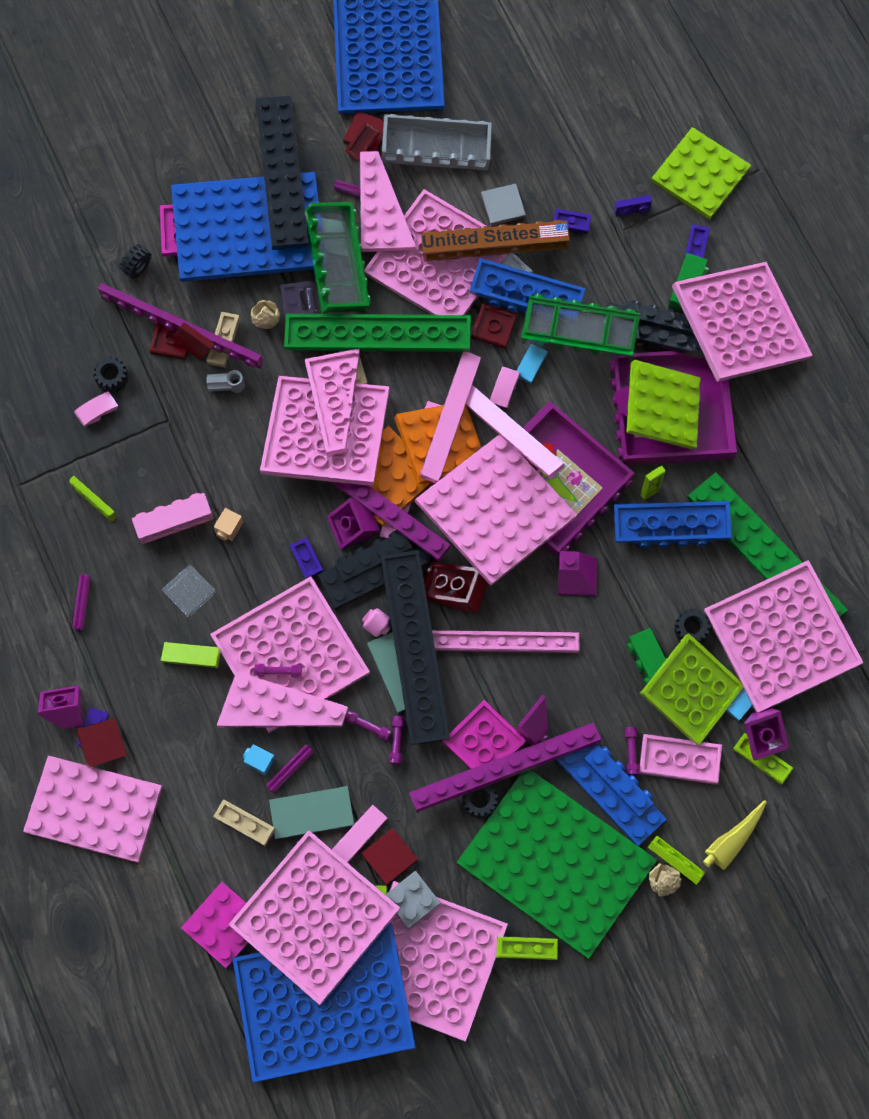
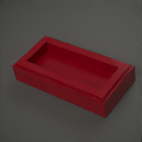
(362, 141)

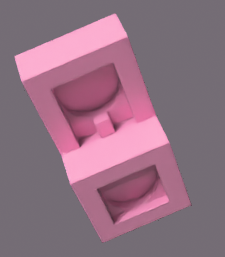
(504, 387)
(95, 408)

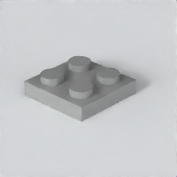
(413, 898)

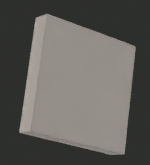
(503, 204)

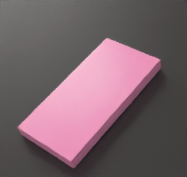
(680, 759)

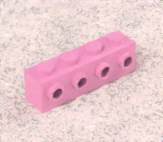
(172, 518)

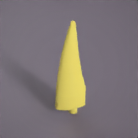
(728, 845)

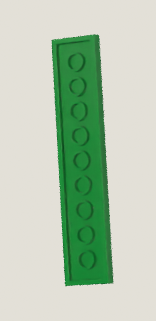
(377, 332)
(752, 536)

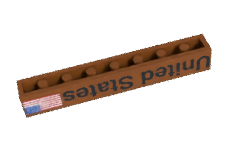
(495, 240)

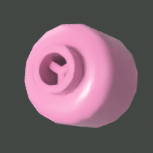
(376, 622)

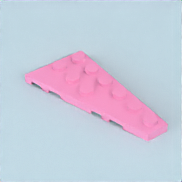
(381, 216)
(333, 387)
(267, 704)

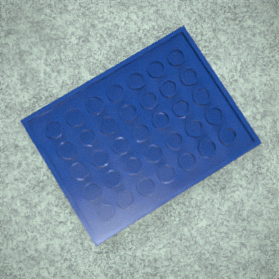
(388, 56)
(226, 230)
(356, 1022)

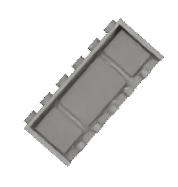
(436, 142)

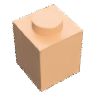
(228, 525)

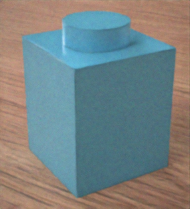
(258, 759)

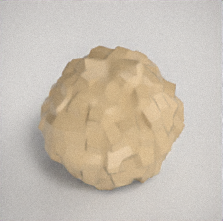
(265, 314)
(664, 879)

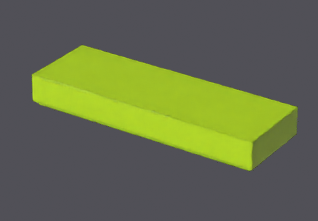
(652, 483)
(92, 499)
(191, 655)
(770, 765)
(676, 859)
(527, 948)

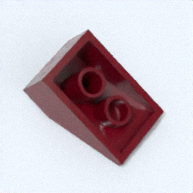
(455, 586)

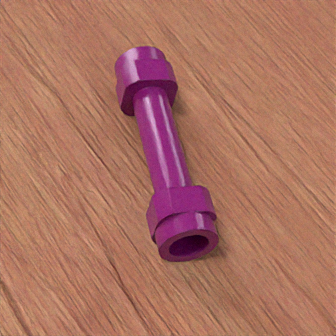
(295, 671)
(352, 718)
(398, 725)
(631, 735)

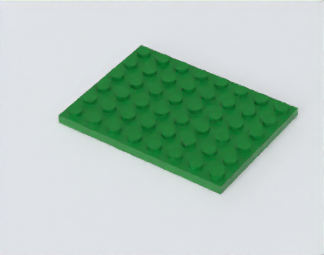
(557, 862)

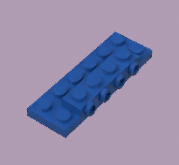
(513, 286)
(672, 523)
(614, 791)

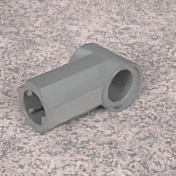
(223, 382)

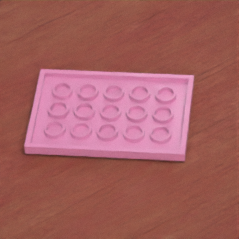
(93, 809)

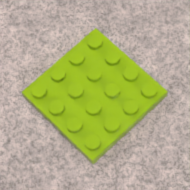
(701, 173)
(663, 404)
(692, 689)

